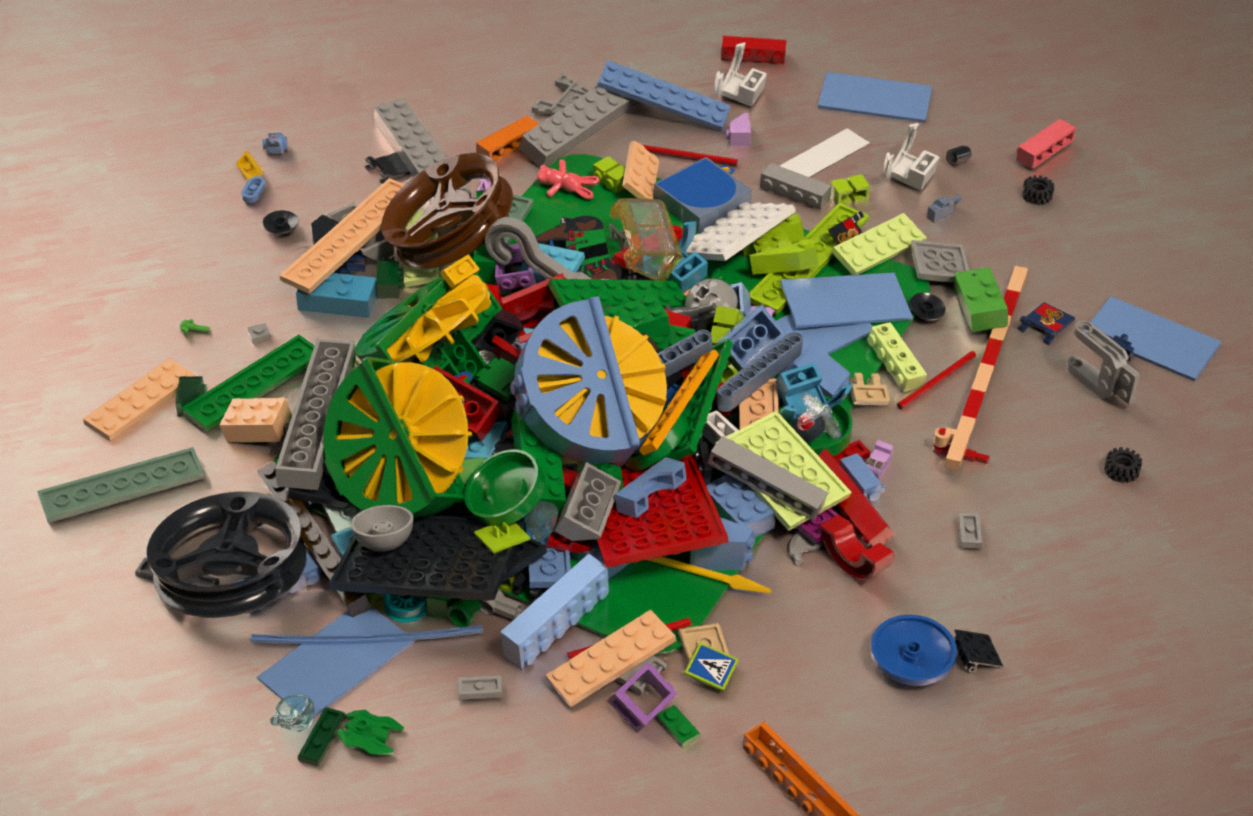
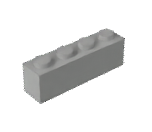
(795, 186)

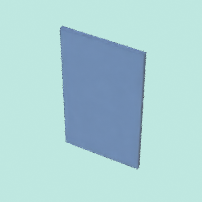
(875, 97)
(845, 300)
(825, 337)
(1157, 338)
(332, 670)

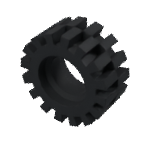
(1038, 190)
(1120, 472)

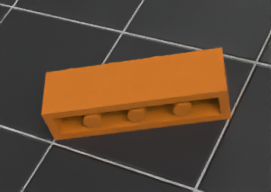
(506, 139)

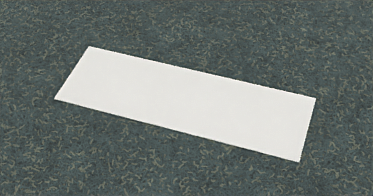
(826, 153)

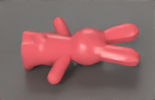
(569, 182)

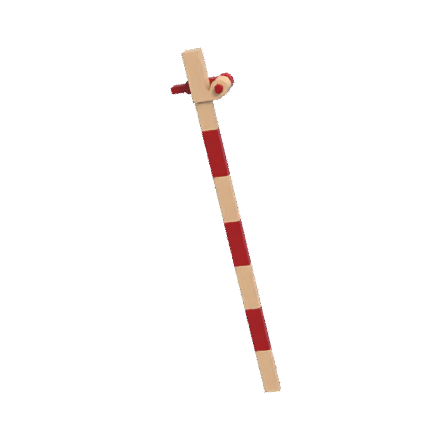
(960, 438)

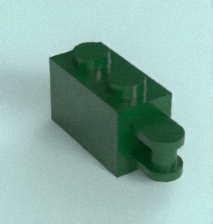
(388, 278)

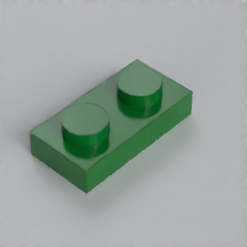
(678, 726)

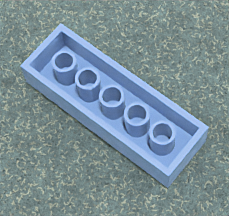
(555, 612)

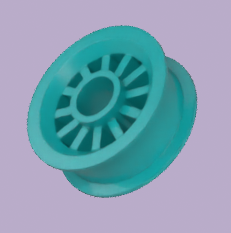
(404, 608)

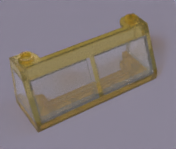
(649, 235)

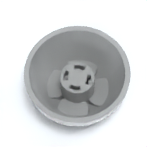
(709, 292)
(382, 527)

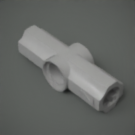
(502, 605)

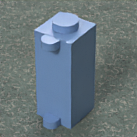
(862, 476)

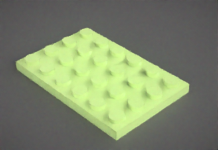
(780, 444)

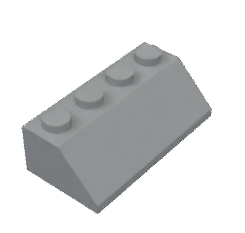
(376, 247)
(588, 504)

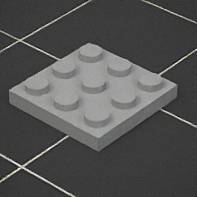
(938, 260)

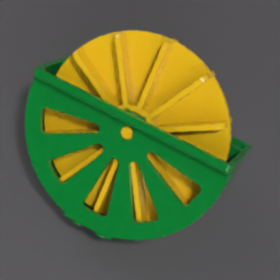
(434, 327)
(397, 437)

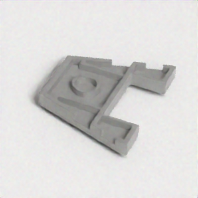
(572, 93)

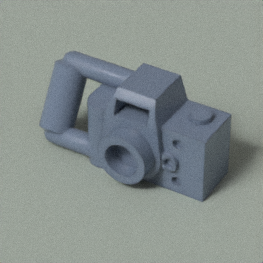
(942, 208)

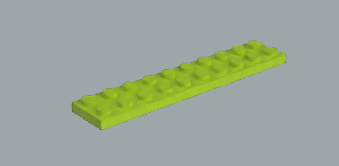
(769, 290)

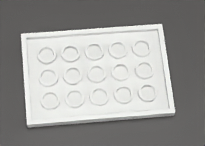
(738, 230)

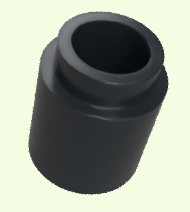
(958, 155)

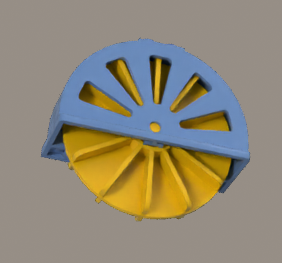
(589, 384)

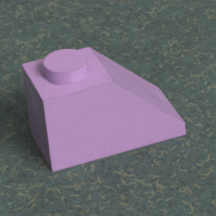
(739, 131)

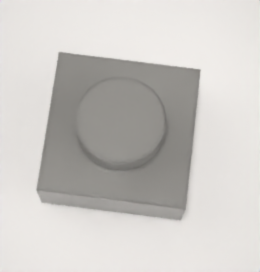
(259, 333)

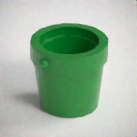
(463, 612)

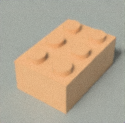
(255, 420)

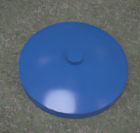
(913, 650)

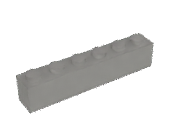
(768, 478)

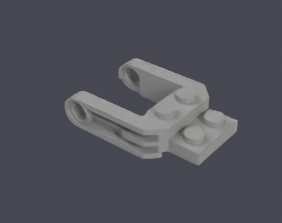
(1115, 373)

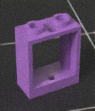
(520, 279)
(629, 710)

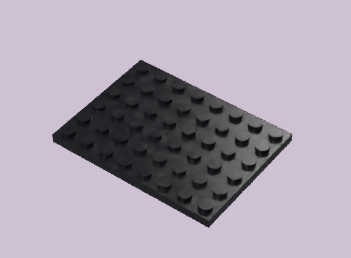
(435, 561)

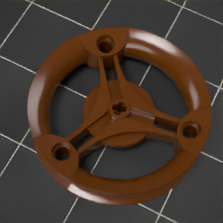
(446, 210)

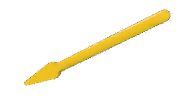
(735, 581)

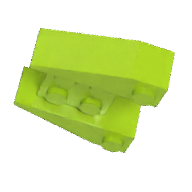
(776, 253)

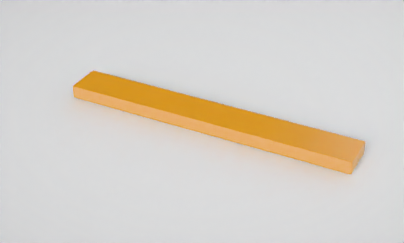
(679, 402)

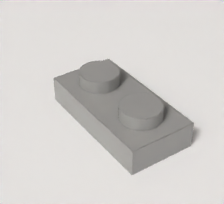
(970, 530)
(479, 687)

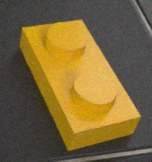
(249, 166)
(459, 271)

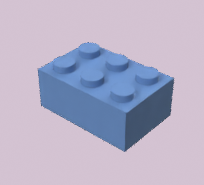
(752, 337)
(741, 505)

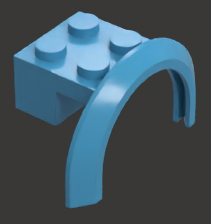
(689, 268)
(804, 380)

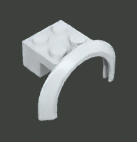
(737, 86)
(908, 168)

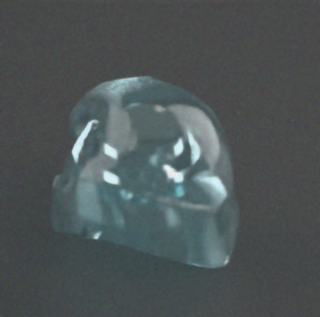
(542, 520)
(294, 713)

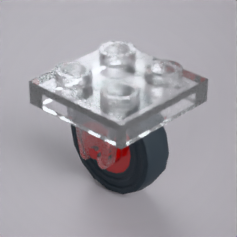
(815, 420)

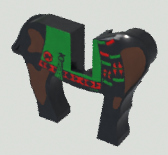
(587, 236)

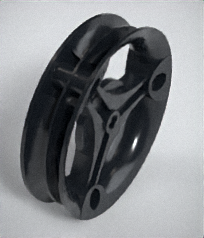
(226, 554)

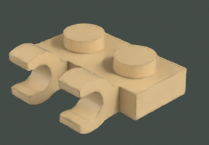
(869, 394)

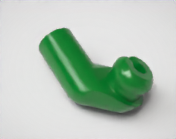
(716, 274)

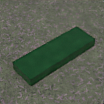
(321, 736)

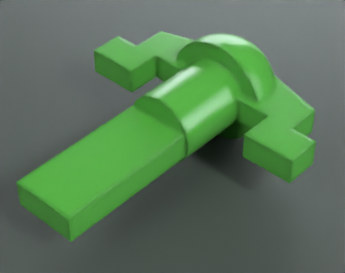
(187, 325)

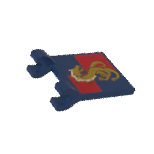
(1047, 319)

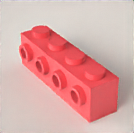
(1045, 144)

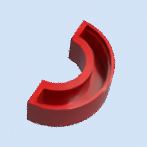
(531, 317)
(850, 553)

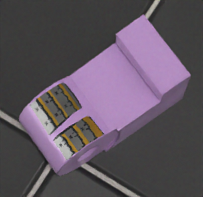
(880, 458)

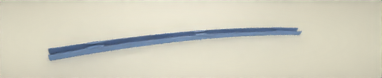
(360, 639)

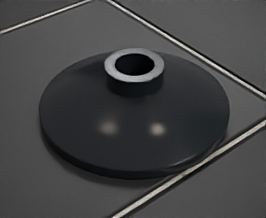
(280, 222)
(927, 306)

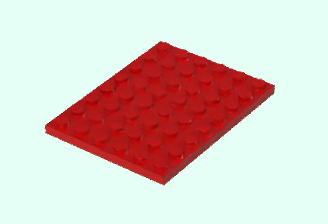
(673, 523)

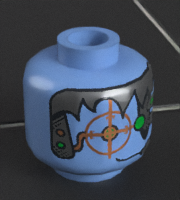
(275, 143)

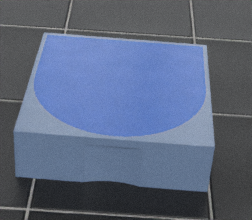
(701, 193)

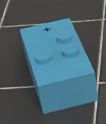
(341, 295)

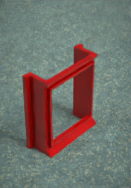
(527, 299)

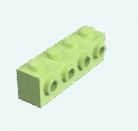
(896, 357)

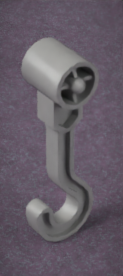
(528, 246)

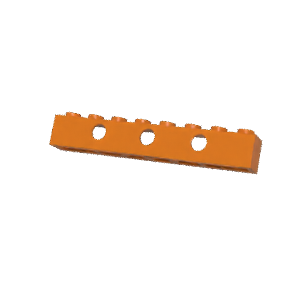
(799, 778)

